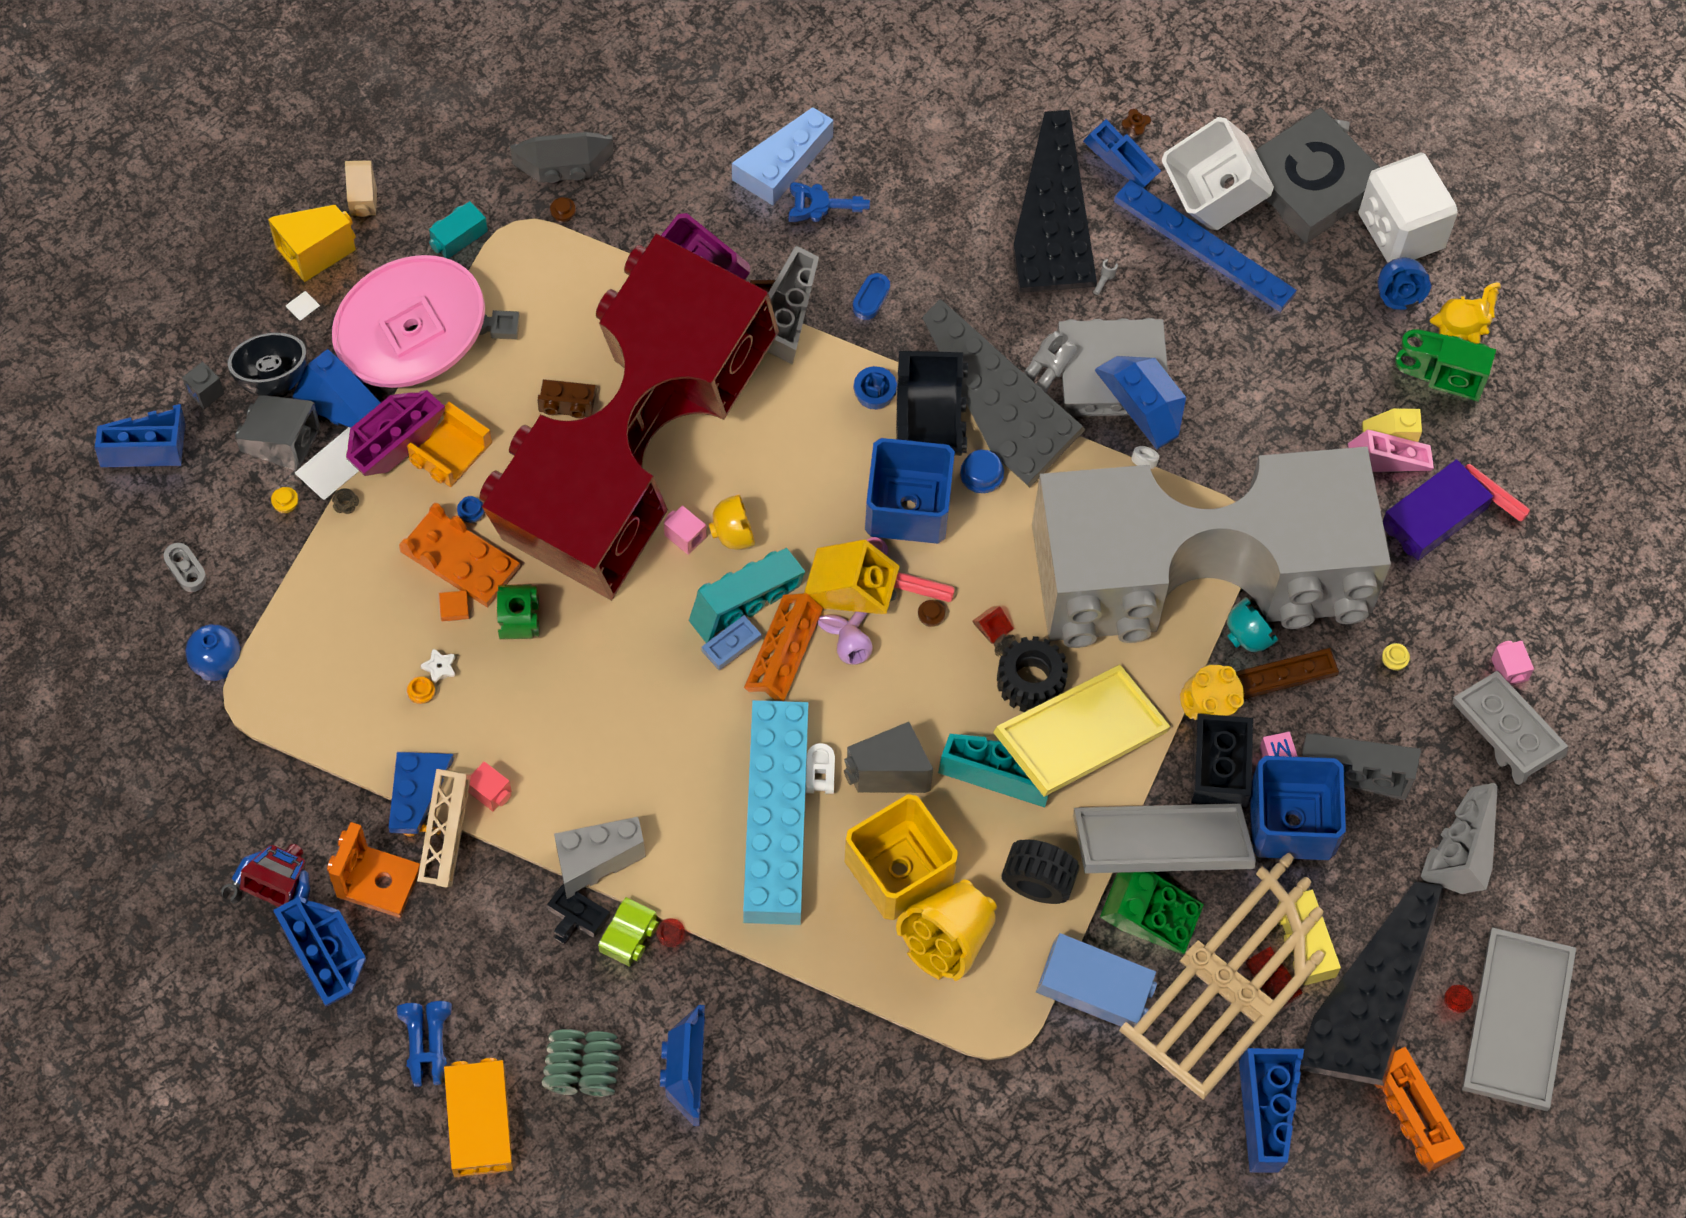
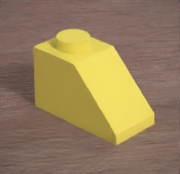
(1396, 422)

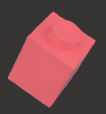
(489, 787)

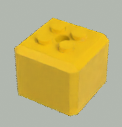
(902, 835)

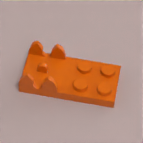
(459, 555)

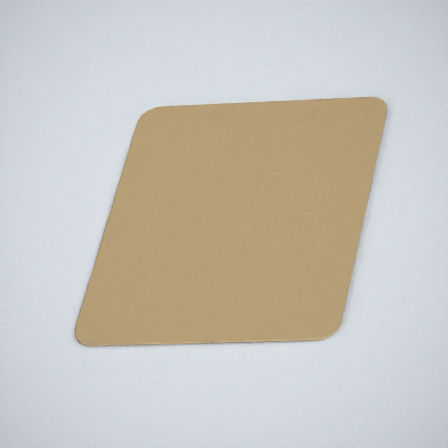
(630, 717)

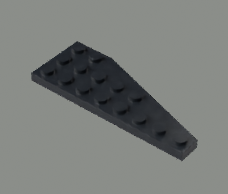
(1053, 232)
(1365, 1012)

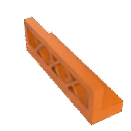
(788, 646)

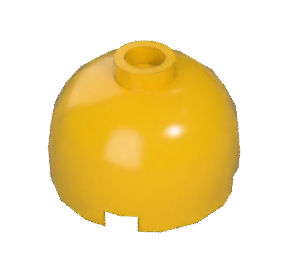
(731, 524)

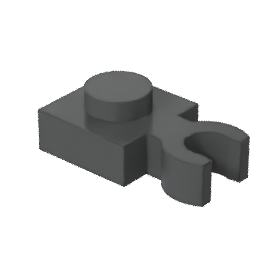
(501, 325)

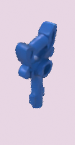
(820, 203)

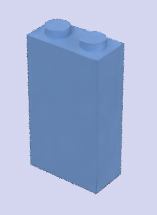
(1096, 981)

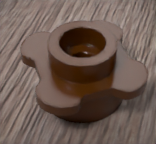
(1133, 127)

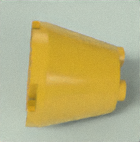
(947, 929)

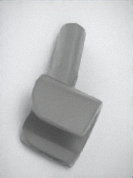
(1106, 274)

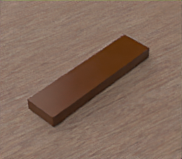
(1288, 673)

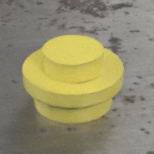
(1395, 657)

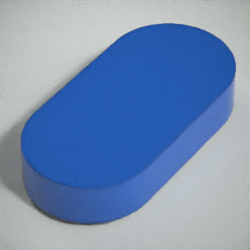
(871, 296)

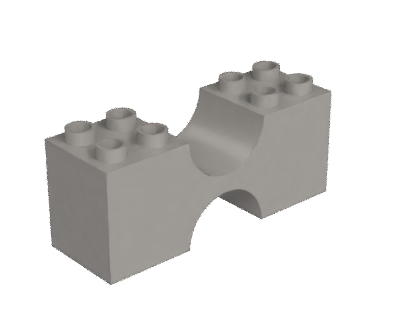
(1298, 543)

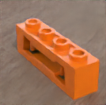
(1442, 1142)

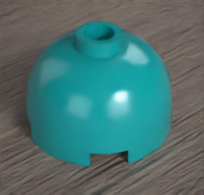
(1249, 628)

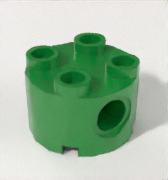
(514, 598)

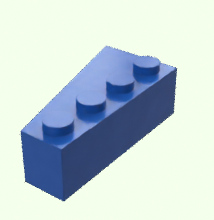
(1269, 1101)

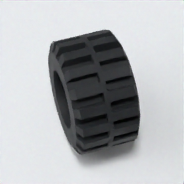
(1033, 654)
(1040, 871)

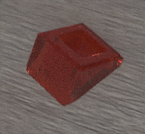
(993, 623)

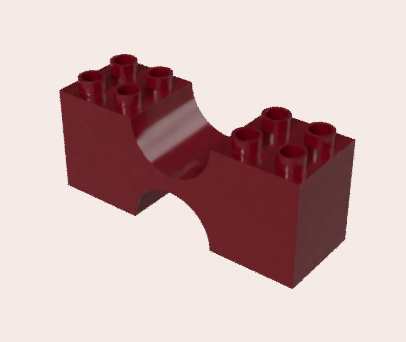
(580, 484)

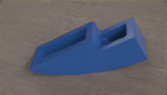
(1122, 154)

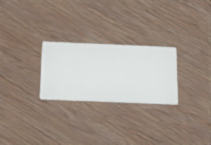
(328, 467)

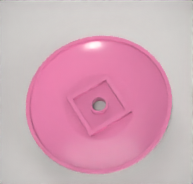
(410, 291)

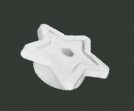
(439, 673)

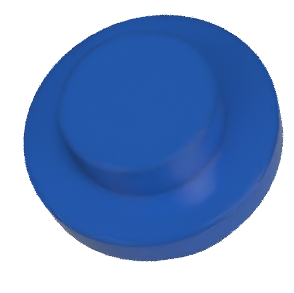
(470, 509)

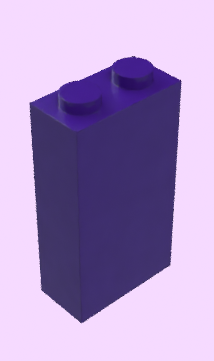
(1436, 510)

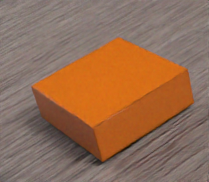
(453, 605)

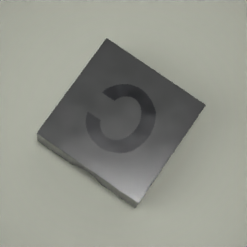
(1315, 174)

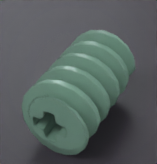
(561, 1060)
(597, 1064)

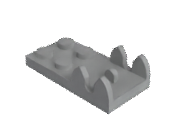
(1510, 726)

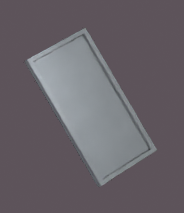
(1163, 838)
(1519, 1019)

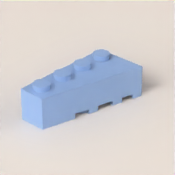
(783, 156)

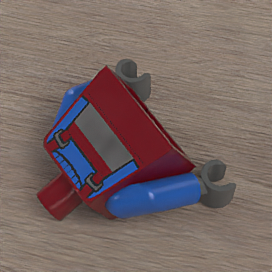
(271, 876)

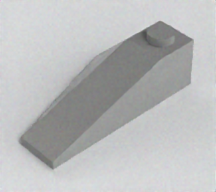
(1467, 847)

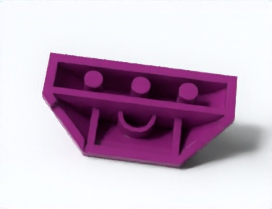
(382, 436)

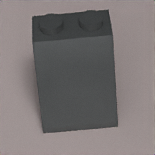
(279, 430)
(889, 763)

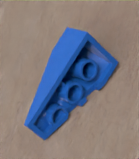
(335, 391)

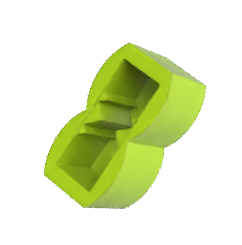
(628, 931)

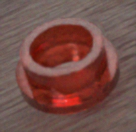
(670, 932)
(1458, 999)

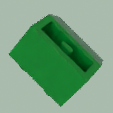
(1152, 910)

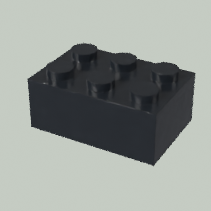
(1222, 760)

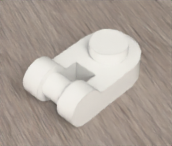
(820, 760)

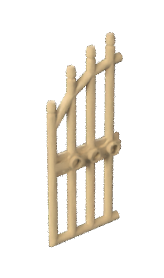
(1230, 984)

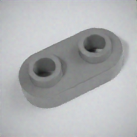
(186, 569)

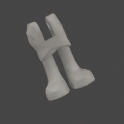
(1046, 358)

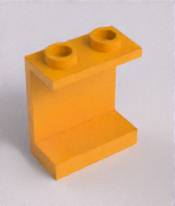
(451, 447)

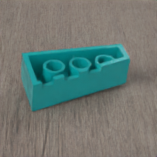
(744, 592)
(987, 766)

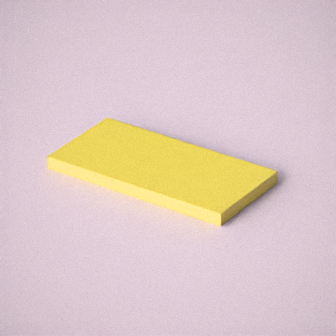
(1081, 730)

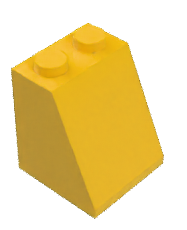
(313, 238)
(852, 578)

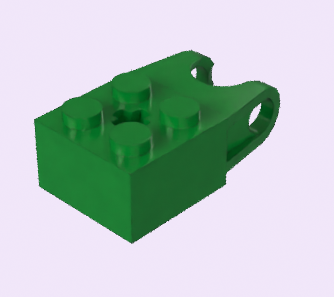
(1448, 363)

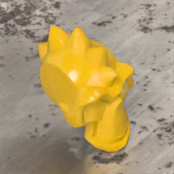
(1468, 317)

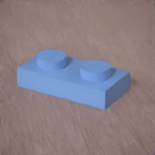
(731, 642)

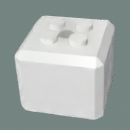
(1204, 163)
(1408, 209)

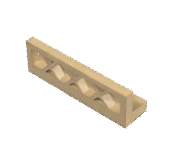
(453, 828)

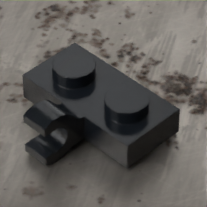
(576, 912)

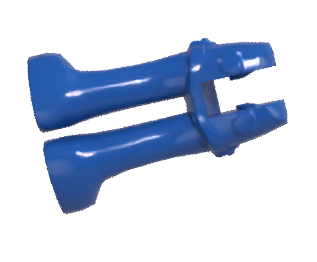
(412, 1016)

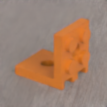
(358, 868)

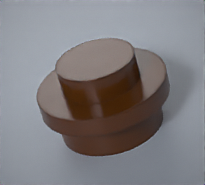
(562, 209)
(931, 613)

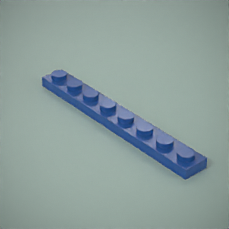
(1205, 246)

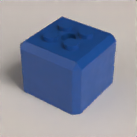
(913, 473)
(1303, 788)

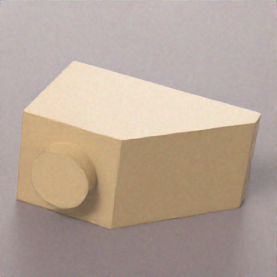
(360, 188)

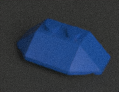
(1146, 395)
(322, 947)
(685, 1064)

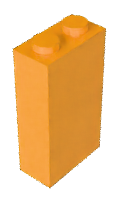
(478, 1117)

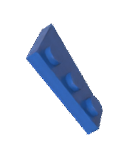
(414, 789)

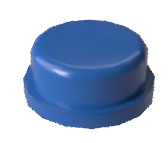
(875, 387)
(982, 471)

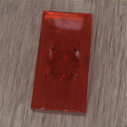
(1277, 980)

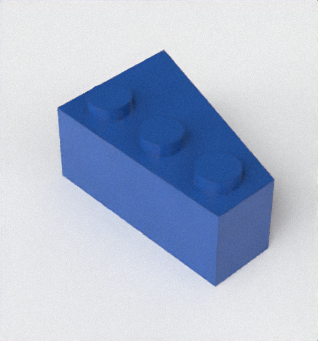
(142, 441)

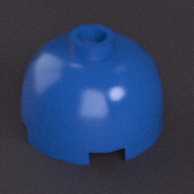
(1403, 283)
(212, 652)

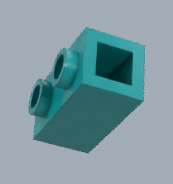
(457, 230)

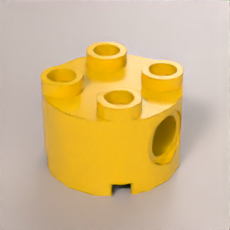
(1212, 691)

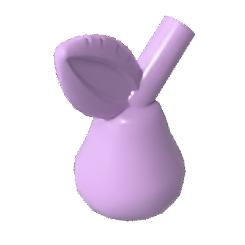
(853, 644)

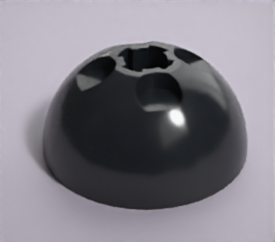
(268, 363)

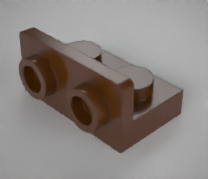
(566, 398)

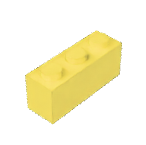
(1315, 940)

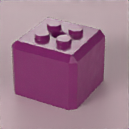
(697, 239)

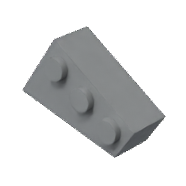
(597, 851)

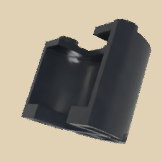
(931, 398)

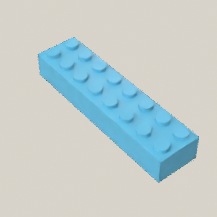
(776, 813)

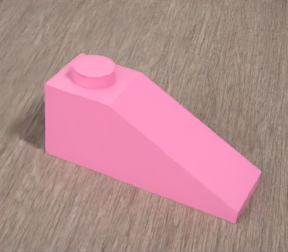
(1394, 453)

